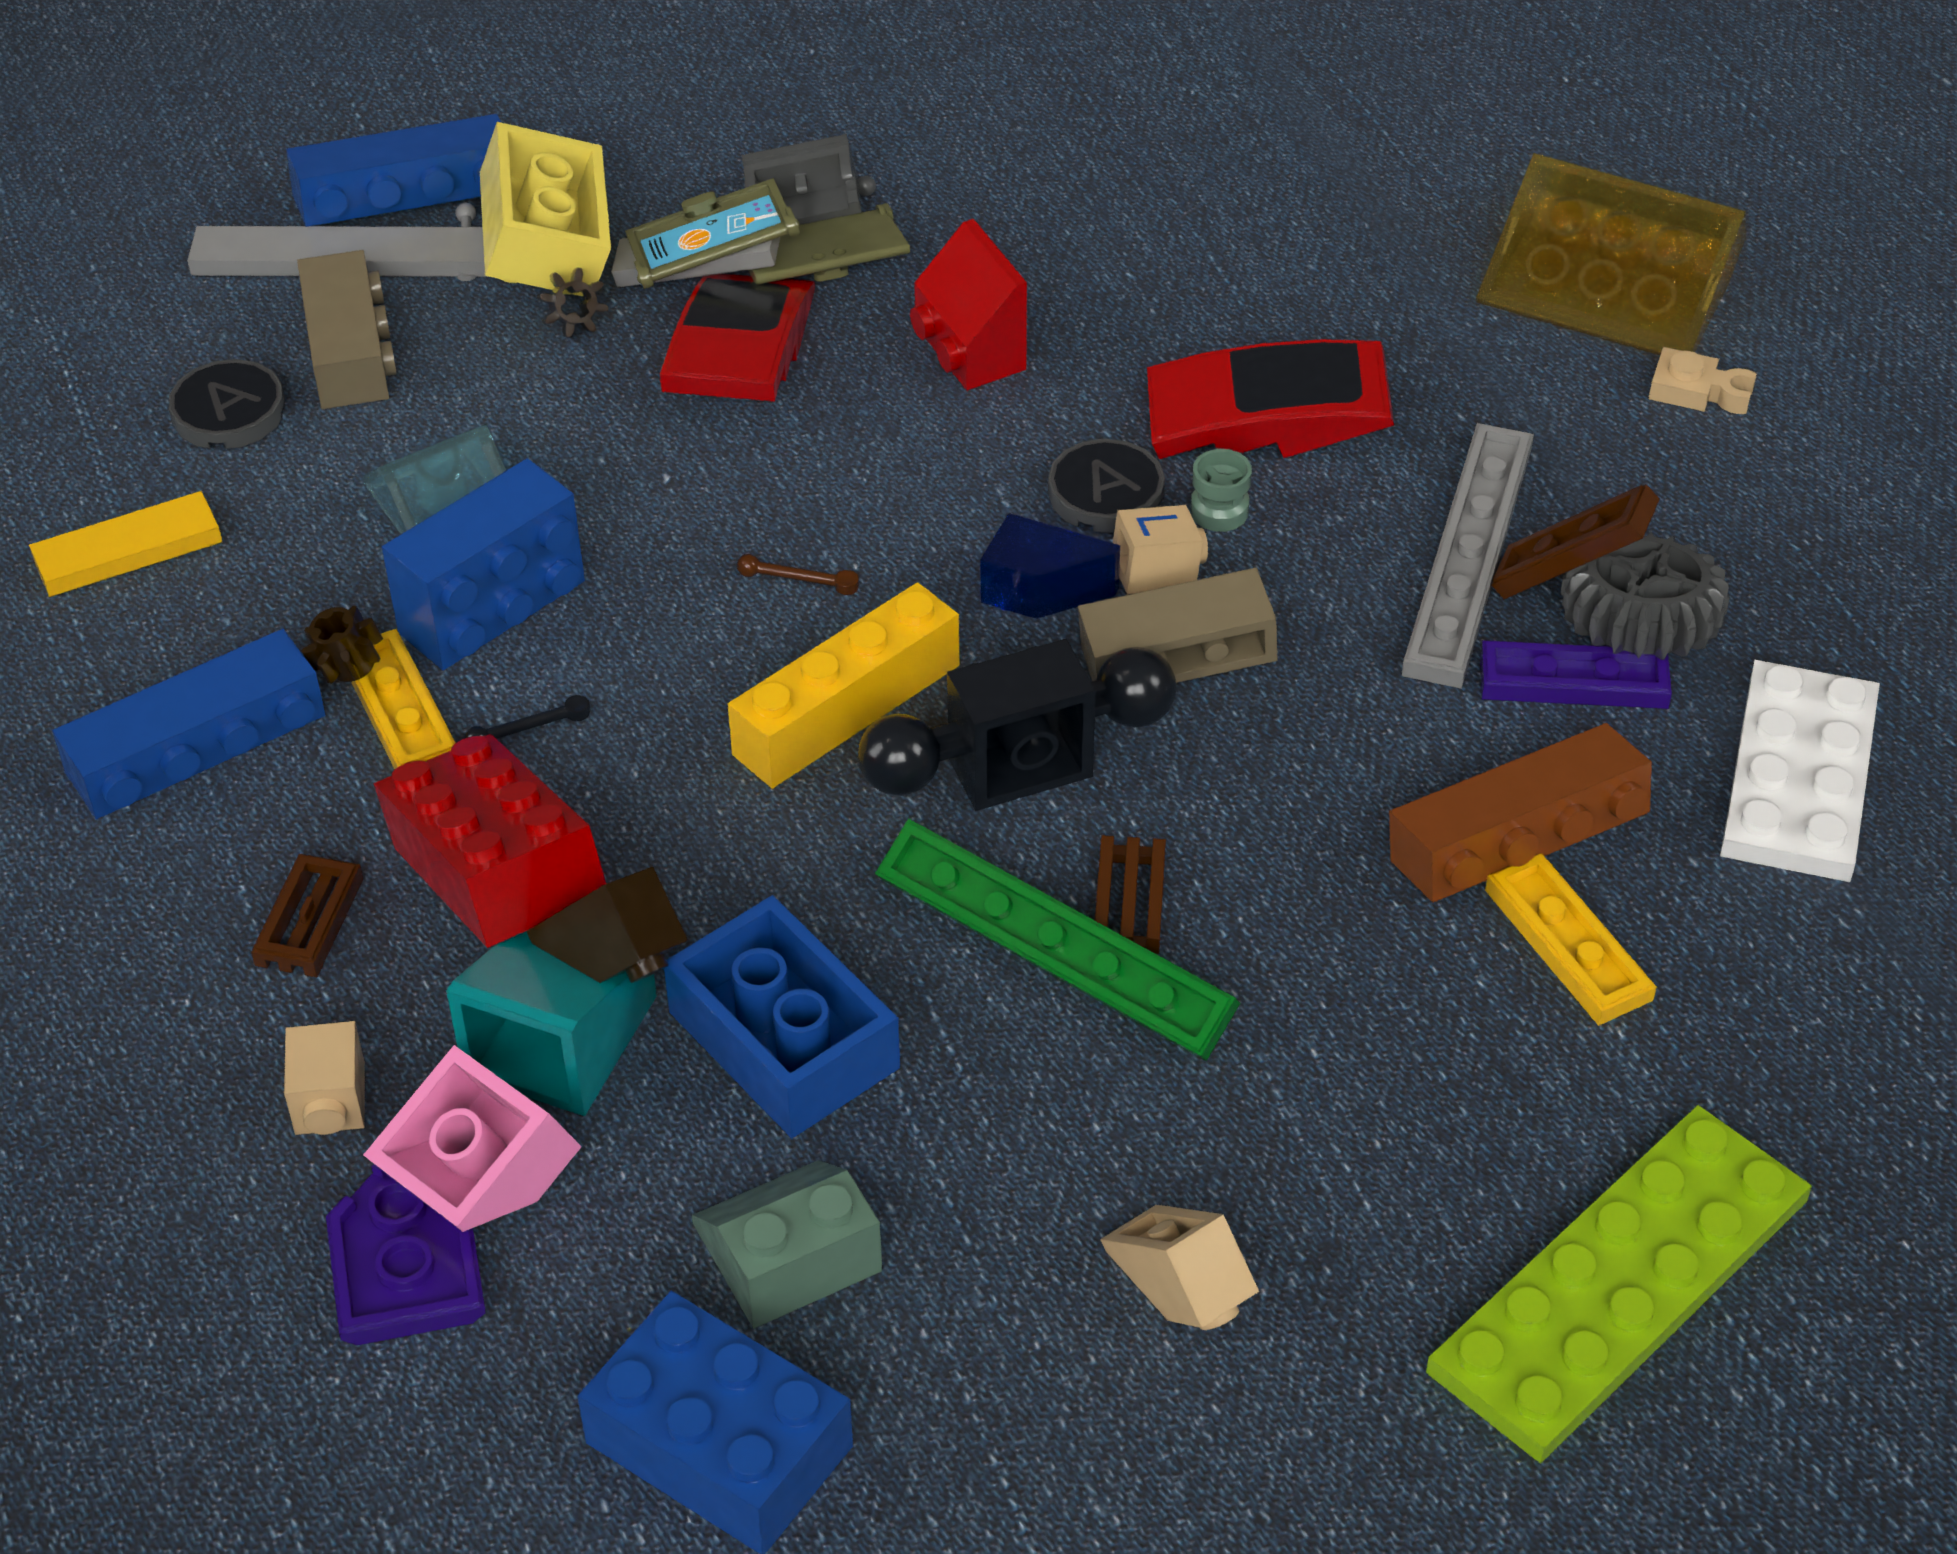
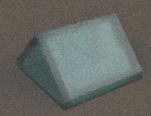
(434, 477)

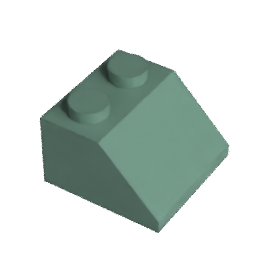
(792, 1240)

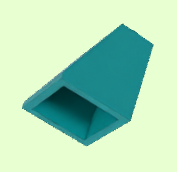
(545, 1022)

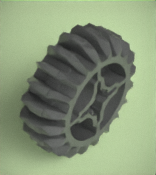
(1648, 598)

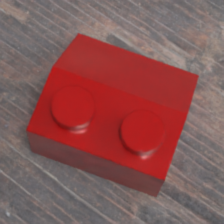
(973, 309)

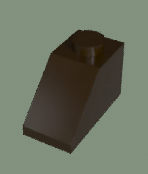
(614, 929)

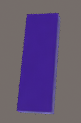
(1573, 675)

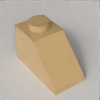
(1184, 1264)

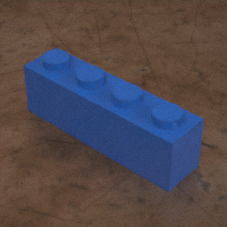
(389, 170)
(189, 723)

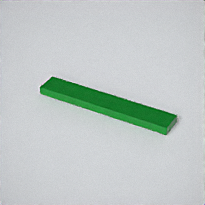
(1058, 939)

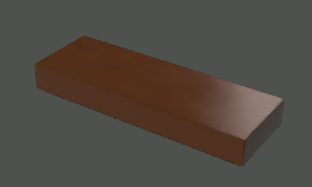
(1575, 541)

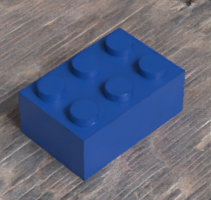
(484, 563)
(782, 1016)
(716, 1421)

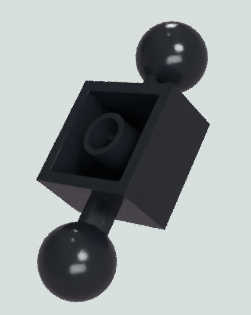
(1018, 723)

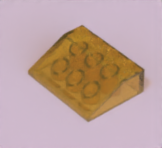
(1613, 257)

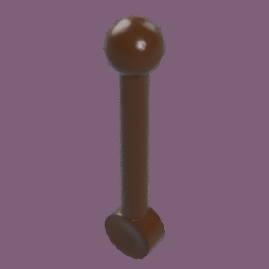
(845, 581)

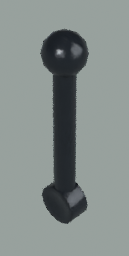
(575, 709)

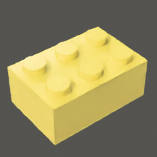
(543, 207)

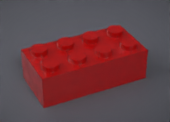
(489, 838)

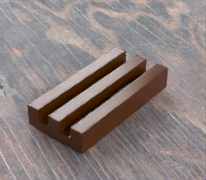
(1132, 855)
(294, 952)

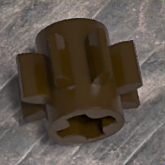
(587, 306)
(342, 644)

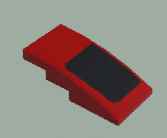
(737, 337)
(1270, 394)

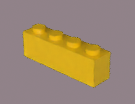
(844, 685)

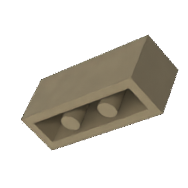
(346, 329)
(1193, 625)

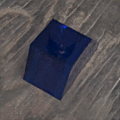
(1046, 568)

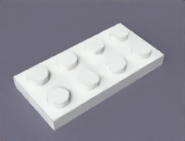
(1801, 771)

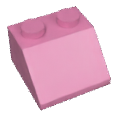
(472, 1144)

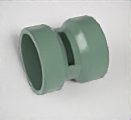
(1221, 490)

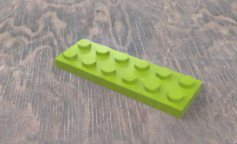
(1617, 1282)

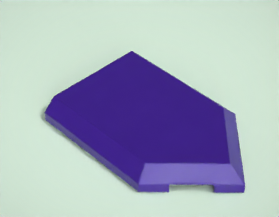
(399, 1265)

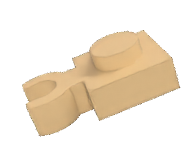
(1693, 380)

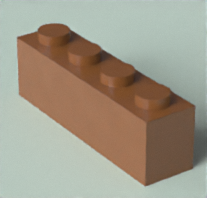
(1519, 811)

